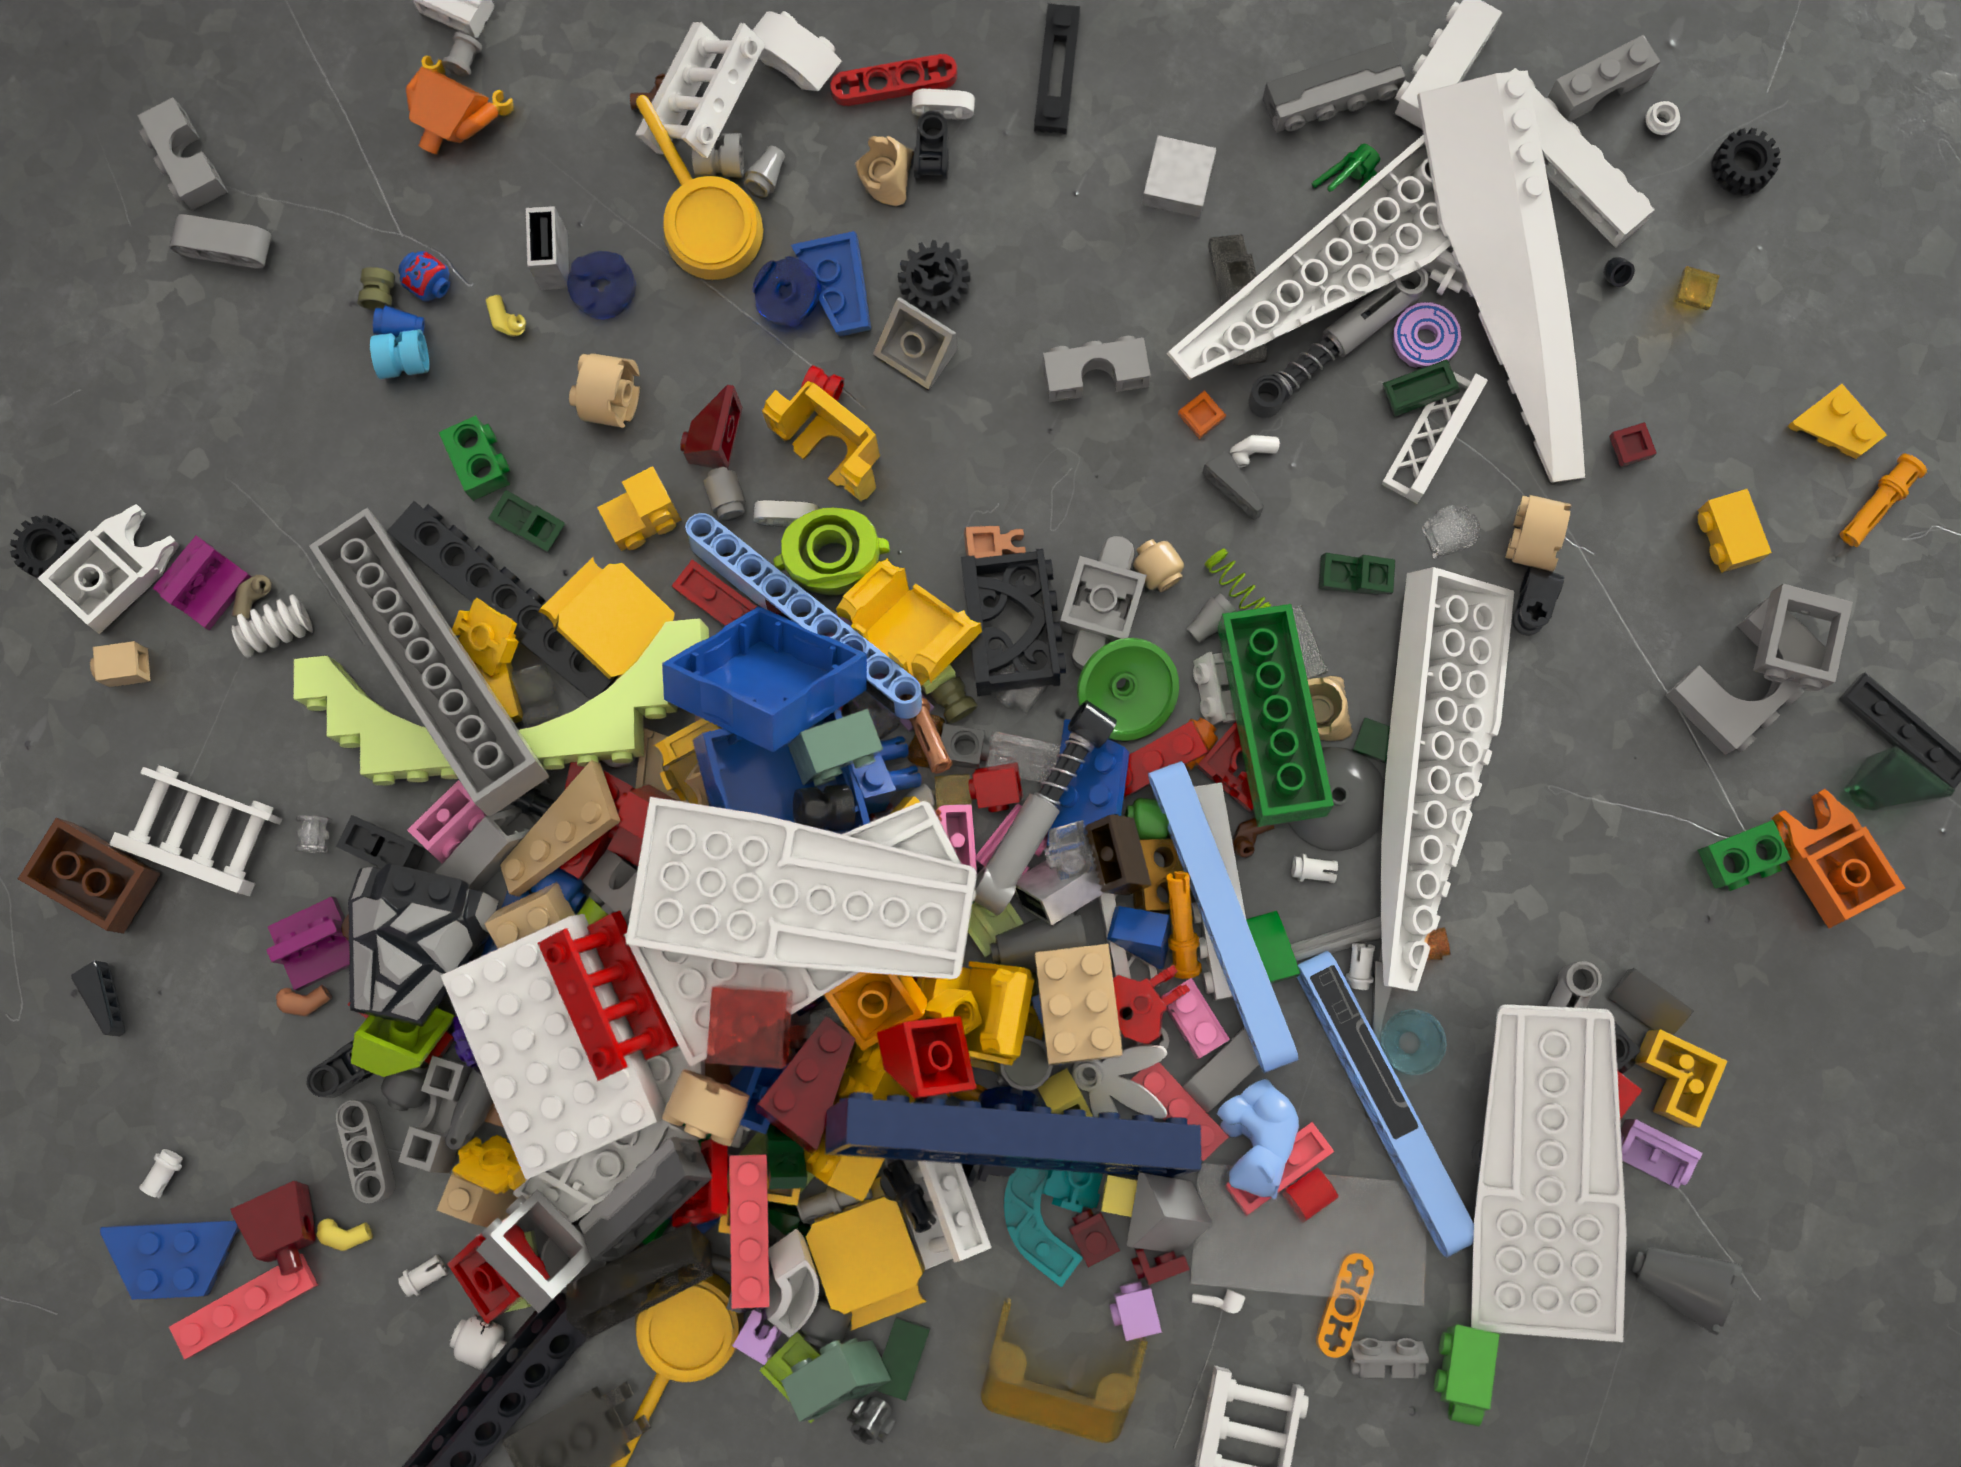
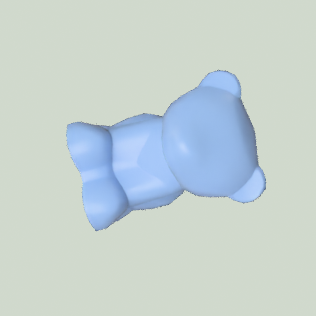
(1271, 1125)

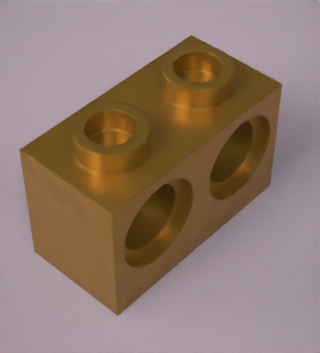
(1147, 898)

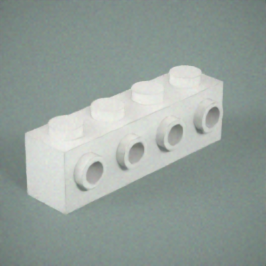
(1451, 54)

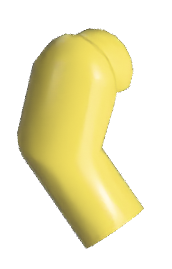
(503, 321)
(340, 1239)

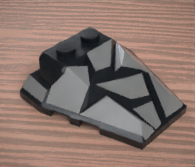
(406, 935)

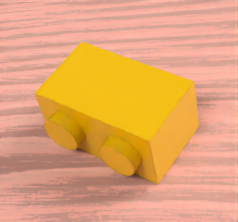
(1733, 531)

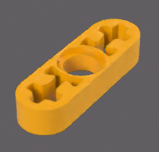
(1328, 1328)

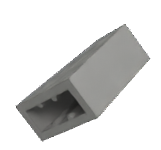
(486, 847)

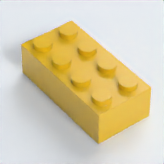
(851, 1173)

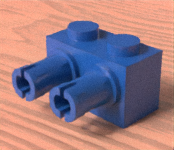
(878, 783)

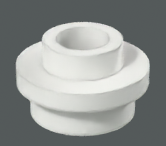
(1666, 110)

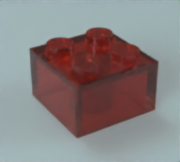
(749, 1026)

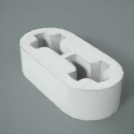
(950, 103)
(780, 512)

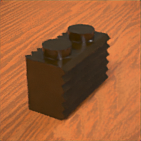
(1118, 855)

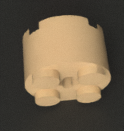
(605, 390)
(1540, 533)
(706, 1107)

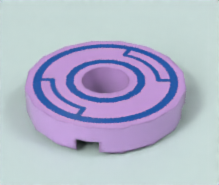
(1433, 318)

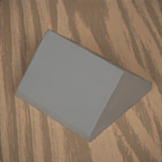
(916, 344)
(1166, 1214)

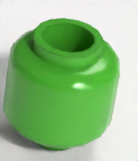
(1148, 819)

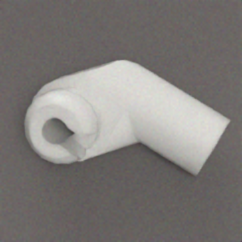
(1252, 444)

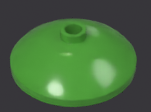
(1149, 687)

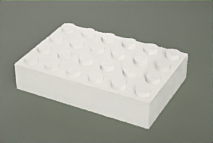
(536, 1060)

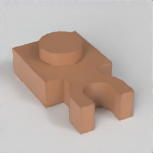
(988, 541)

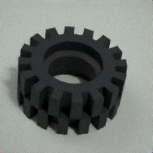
(1756, 147)
(30, 538)

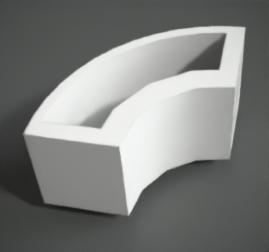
(796, 51)
(791, 1284)

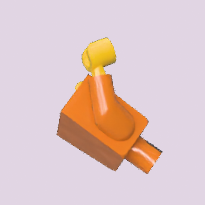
(448, 107)

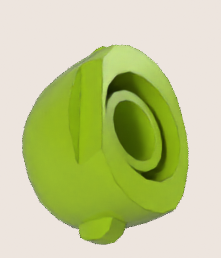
(826, 526)

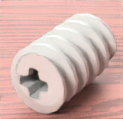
(271, 626)

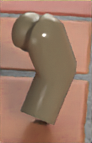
(248, 593)

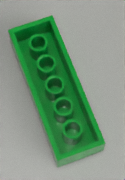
(1274, 715)

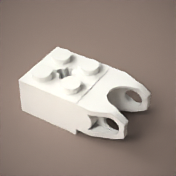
(115, 561)

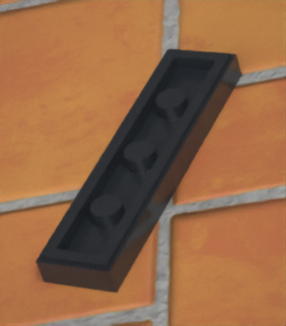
(1903, 728)

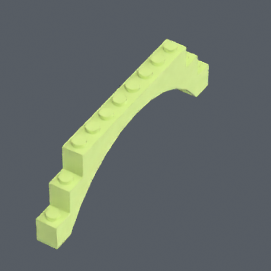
(598, 730)

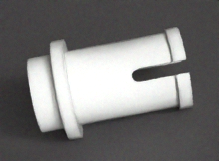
(1313, 869)
(1360, 966)
(160, 1174)
(422, 1276)

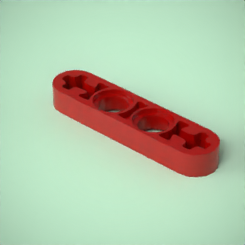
(892, 73)

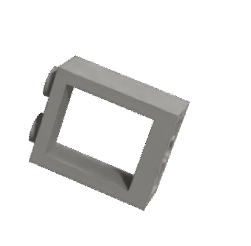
(1814, 605)
(516, 1268)

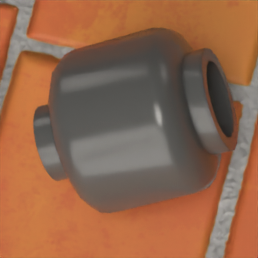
(404, 1088)
(825, 1324)

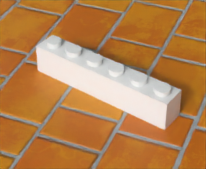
(1586, 176)
(1214, 807)

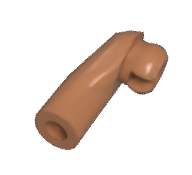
(302, 1005)

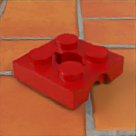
(1221, 765)
(713, 1197)

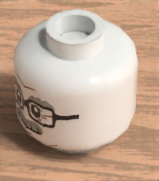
(477, 1342)

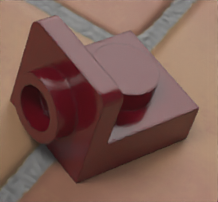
(1093, 1237)
(1165, 1267)

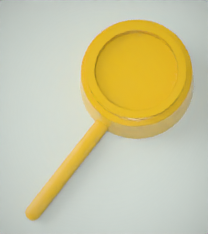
(709, 220)
(685, 1340)

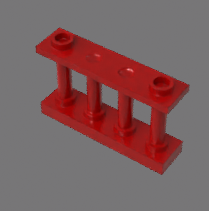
(630, 985)

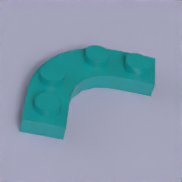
(1028, 1228)

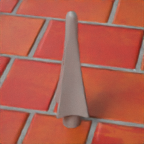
(1380, 996)

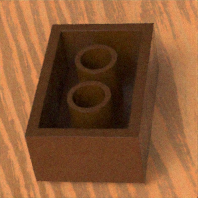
(89, 876)

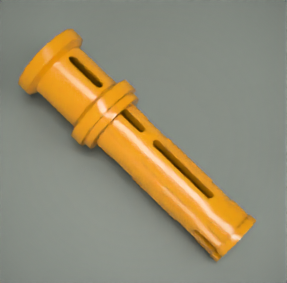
(1891, 489)
(1183, 938)

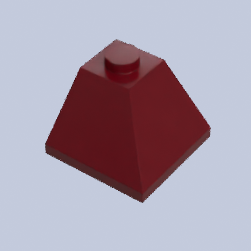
(713, 431)

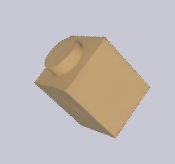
(120, 664)

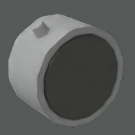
(1029, 1069)

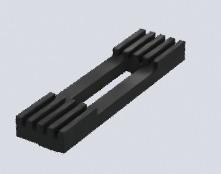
(1053, 111)

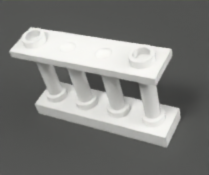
(685, 77)
(201, 863)
(958, 1223)
(1218, 1426)

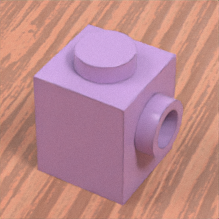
(1135, 1311)

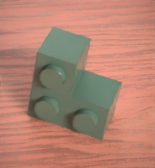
(833, 745)
(836, 1376)

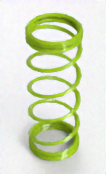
(1215, 559)

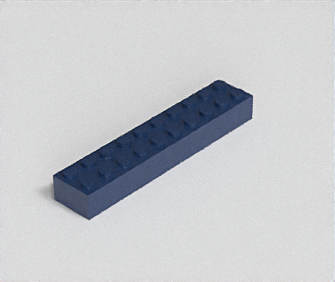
(1011, 1137)

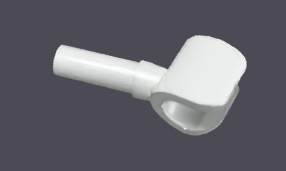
(1231, 1303)

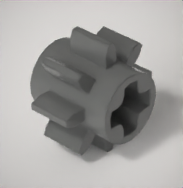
(871, 1420)

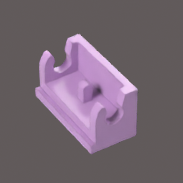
(1657, 1153)
(755, 1339)

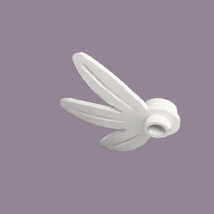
(1126, 1091)

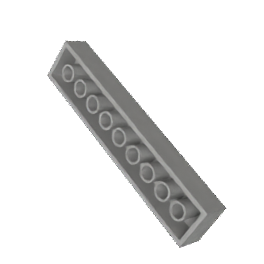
(429, 663)

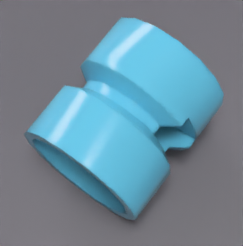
(399, 354)

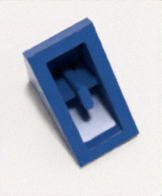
(1141, 934)
(755, 1083)

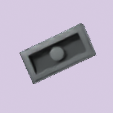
(1650, 1002)

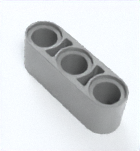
(220, 241)
(1222, 1072)
(352, 1138)

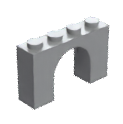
(1732, 721)

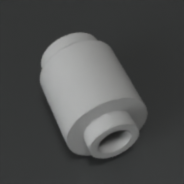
(724, 493)

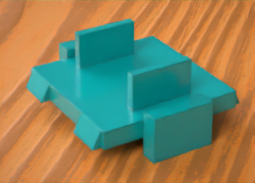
(1073, 1189)

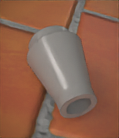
(763, 174)
(1209, 617)

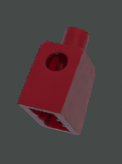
(278, 1225)

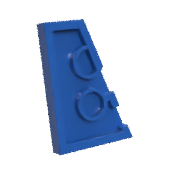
(840, 272)

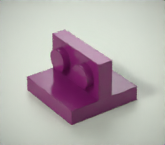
(201, 582)
(310, 943)

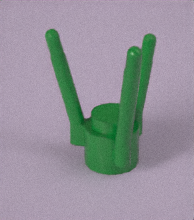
(1357, 165)

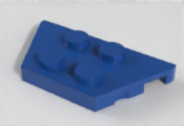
(1098, 784)
(169, 1257)

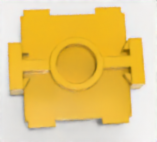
(486, 636)
(490, 1165)

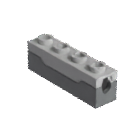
(1333, 87)
(645, 1199)

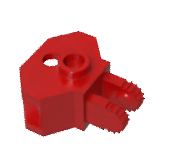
(1145, 1003)

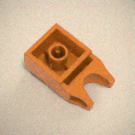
(1837, 861)

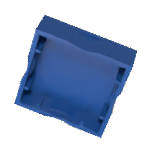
(765, 678)
(760, 781)

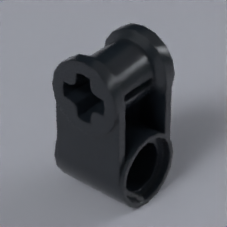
(931, 152)
(1539, 595)
(345, 1074)

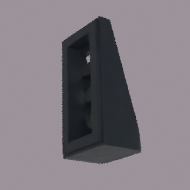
(99, 994)

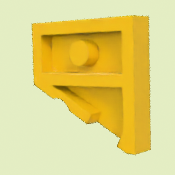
(1840, 423)

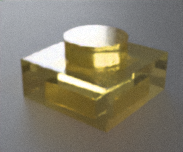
(1697, 288)
(952, 790)

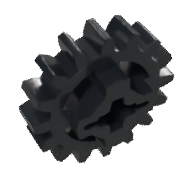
(925, 266)

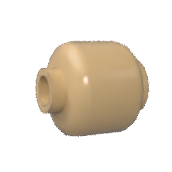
(1160, 565)

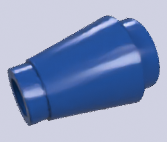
(394, 321)

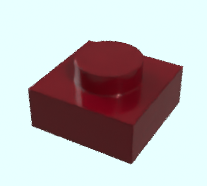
(1632, 444)

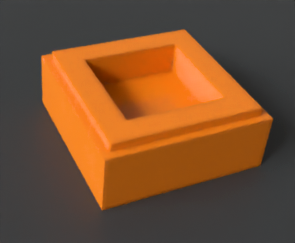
(1201, 414)

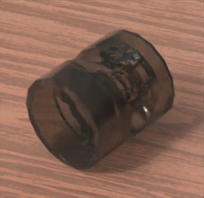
(829, 809)

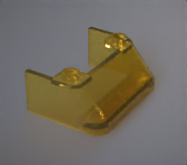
(1094, 1419)

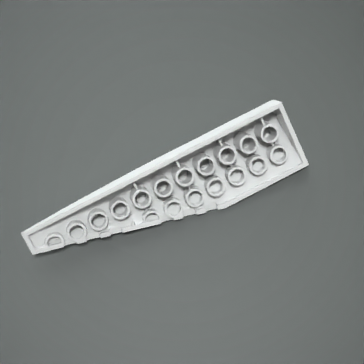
(1505, 237)
(1358, 248)
(1437, 745)

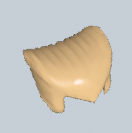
(885, 170)
(1330, 708)

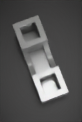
(1619, 69)
(170, 132)
(1122, 359)
(612, 884)
(426, 1144)

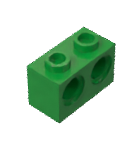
(470, 460)
(1743, 852)

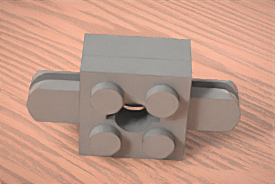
(1102, 599)

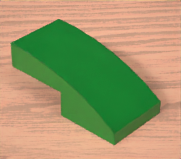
(1273, 947)

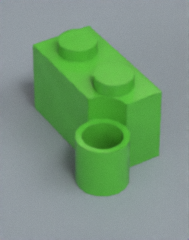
(1467, 1372)

